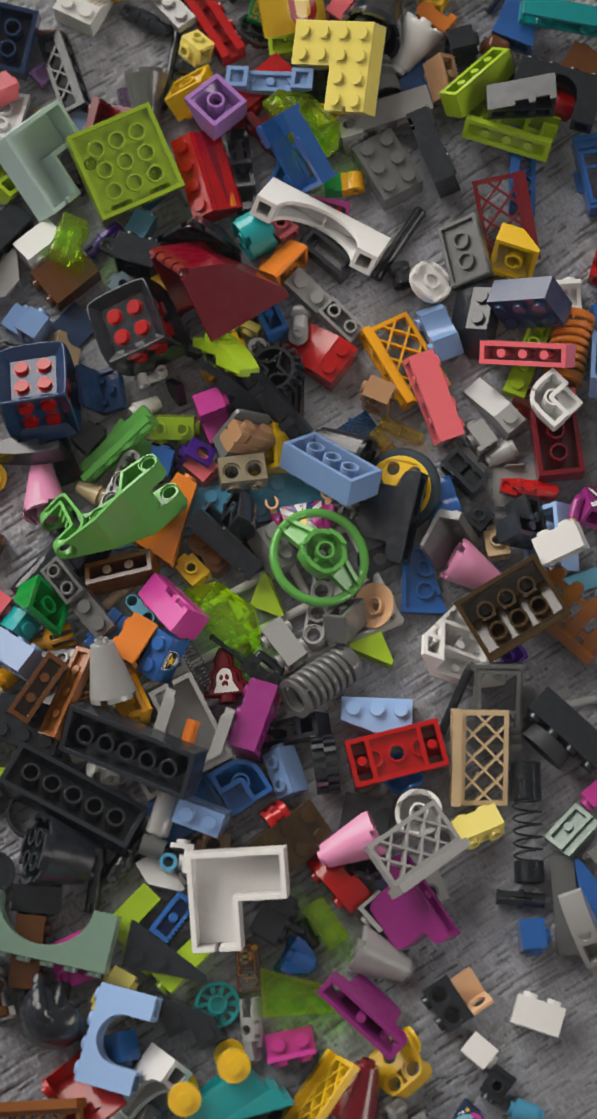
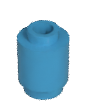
(524, 1110)

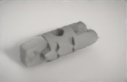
(252, 1028)

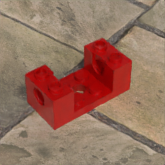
(371, 758)

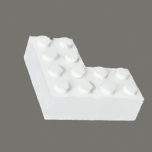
(221, 881)

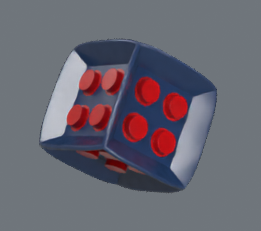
(39, 391)

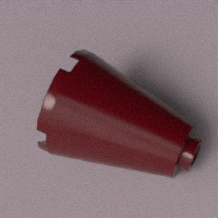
(361, 1095)

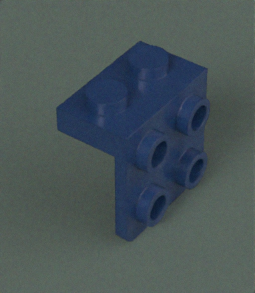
(100, 390)

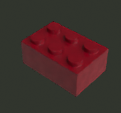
(557, 452)

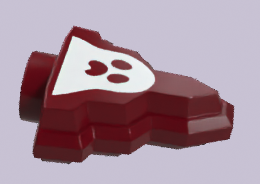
(228, 678)

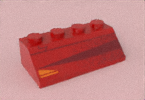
(206, 176)

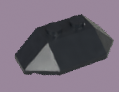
(474, 317)

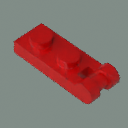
(274, 812)

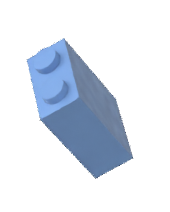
(202, 816)

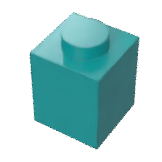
(20, 623)

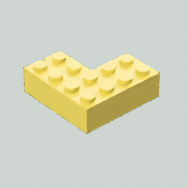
(352, 56)

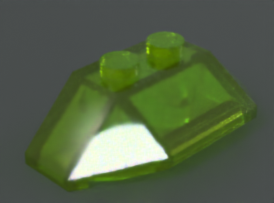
(321, 122)
(232, 617)

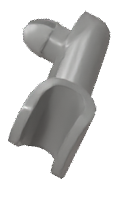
(299, 331)

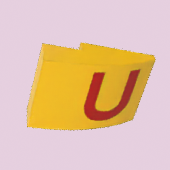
(280, 16)

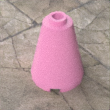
(40, 492)
(469, 567)
(349, 842)

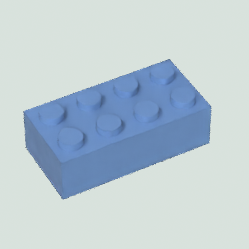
(330, 468)

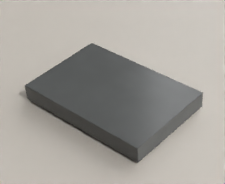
(465, 251)

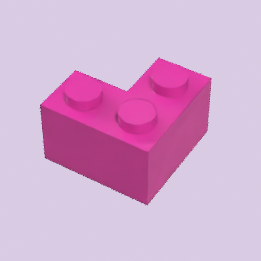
(212, 411)

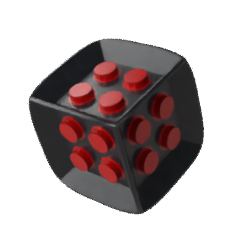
(137, 327)

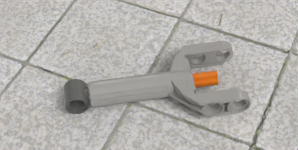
(165, 804)

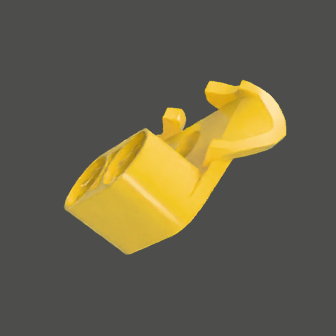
(403, 1068)

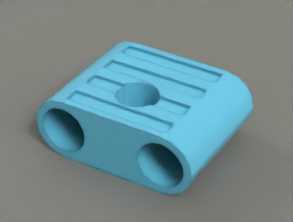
(140, 608)

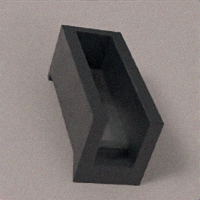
(327, 255)

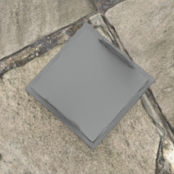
(509, 471)

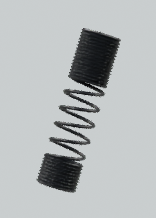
(527, 789)

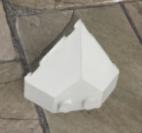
(451, 647)

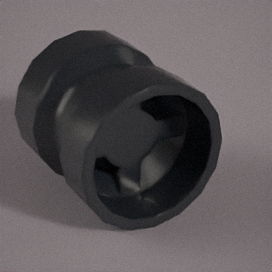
(400, 273)

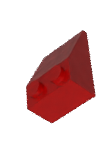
(325, 356)

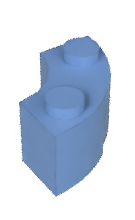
(439, 331)

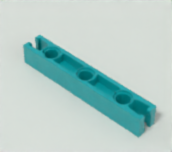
(559, 16)

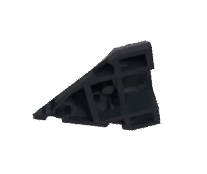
(201, 229)

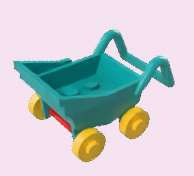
(232, 1094)

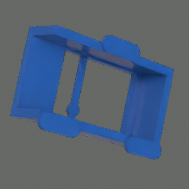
(274, 136)
(582, 146)

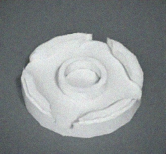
(430, 282)

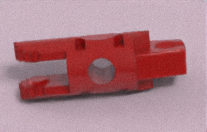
(517, 487)

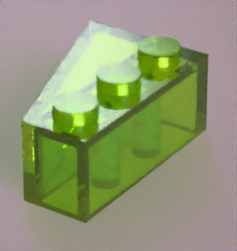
(290, 996)

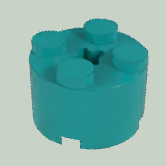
(254, 235)

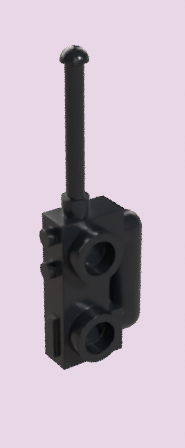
(252, 664)

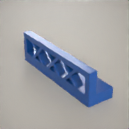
(513, 167)

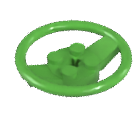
(332, 565)

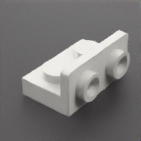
(182, 846)

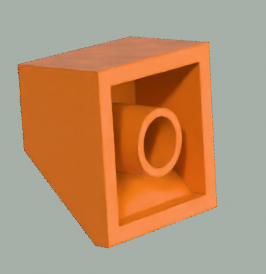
(285, 261)

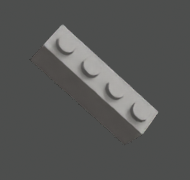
(392, 111)

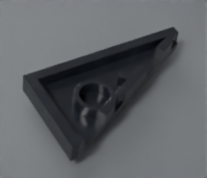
(151, 954)

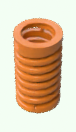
(566, 334)

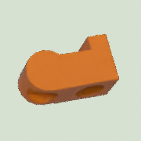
(438, 20)

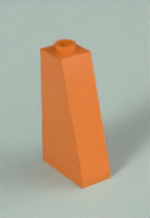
(168, 540)

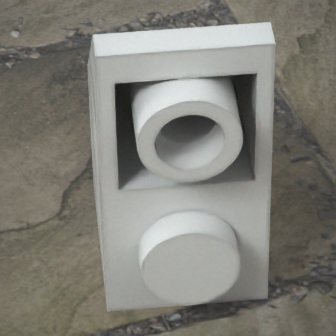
(157, 878)

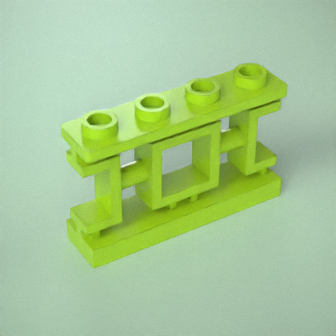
(531, 140)

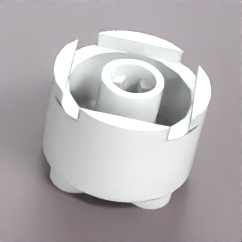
(413, 800)

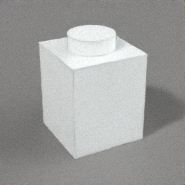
(480, 1051)

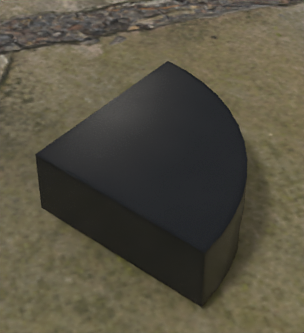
(176, 391)

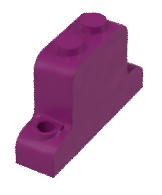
(412, 914)
(366, 1010)

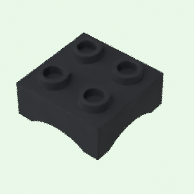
(377, 807)

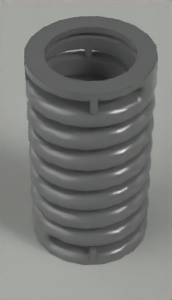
(321, 680)

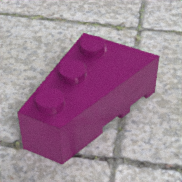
(254, 719)

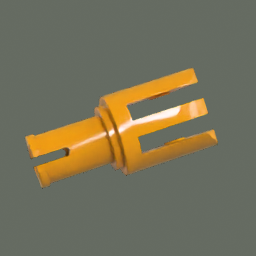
(48, 641)

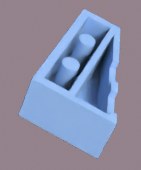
(375, 714)

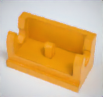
(138, 707)

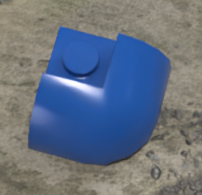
(241, 785)

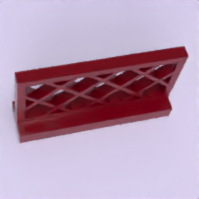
(522, 200)

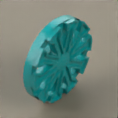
(217, 1002)

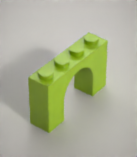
(138, 908)

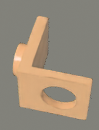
(471, 990)

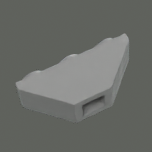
(10, 277)

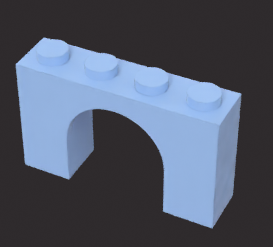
(94, 1064)

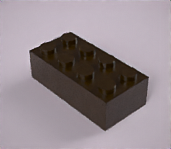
(300, 831)

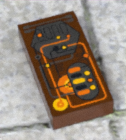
(248, 969)

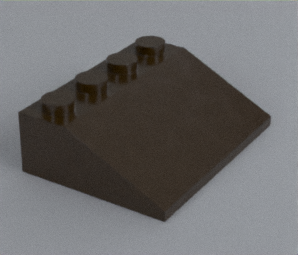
(512, 608)

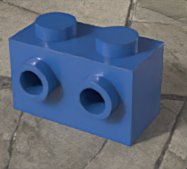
(532, 936)

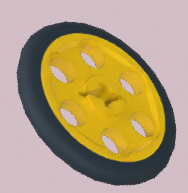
(408, 460)

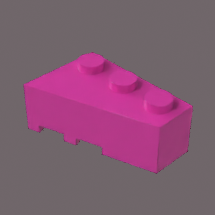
(173, 607)

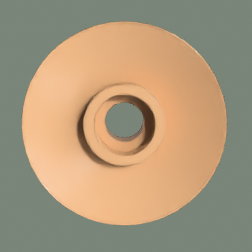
(375, 594)

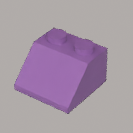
(216, 106)

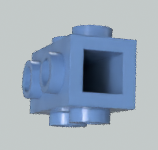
(285, 771)

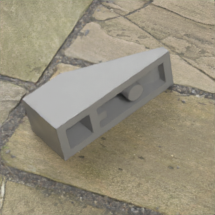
(495, 409)

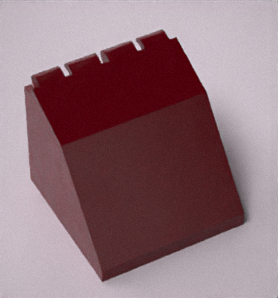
(214, 285)

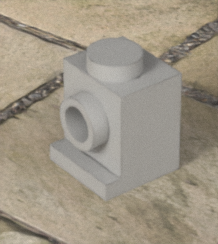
(480, 436)

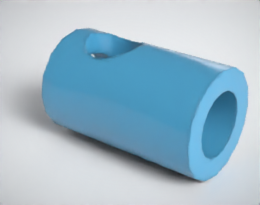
(164, 858)

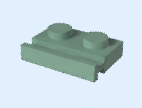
(572, 831)

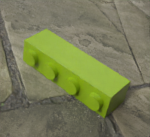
(470, 87)

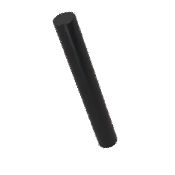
(456, 698)

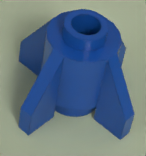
(296, 958)

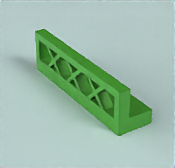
(118, 443)

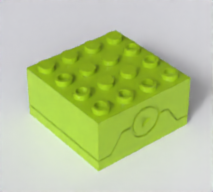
(124, 162)

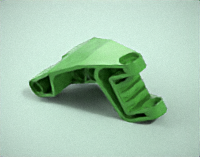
(123, 519)

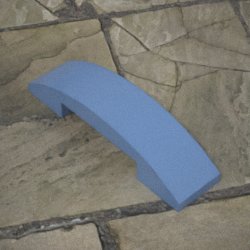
(268, 82)

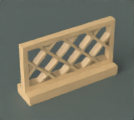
(458, 756)

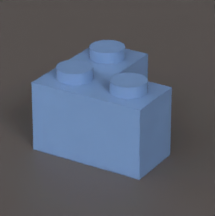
(28, 324)

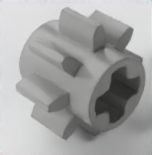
(346, 511)
(392, 1108)

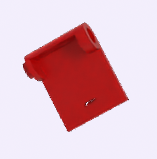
(100, 1102)

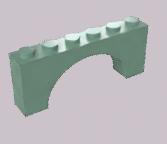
(87, 951)

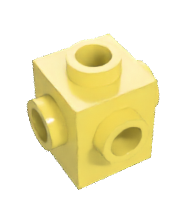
(196, 48)

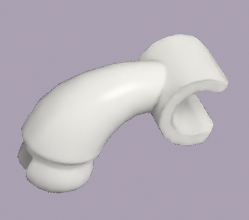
(144, 380)

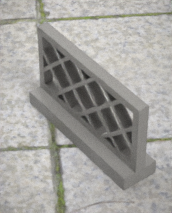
(422, 868)

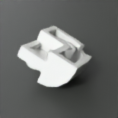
(553, 400)

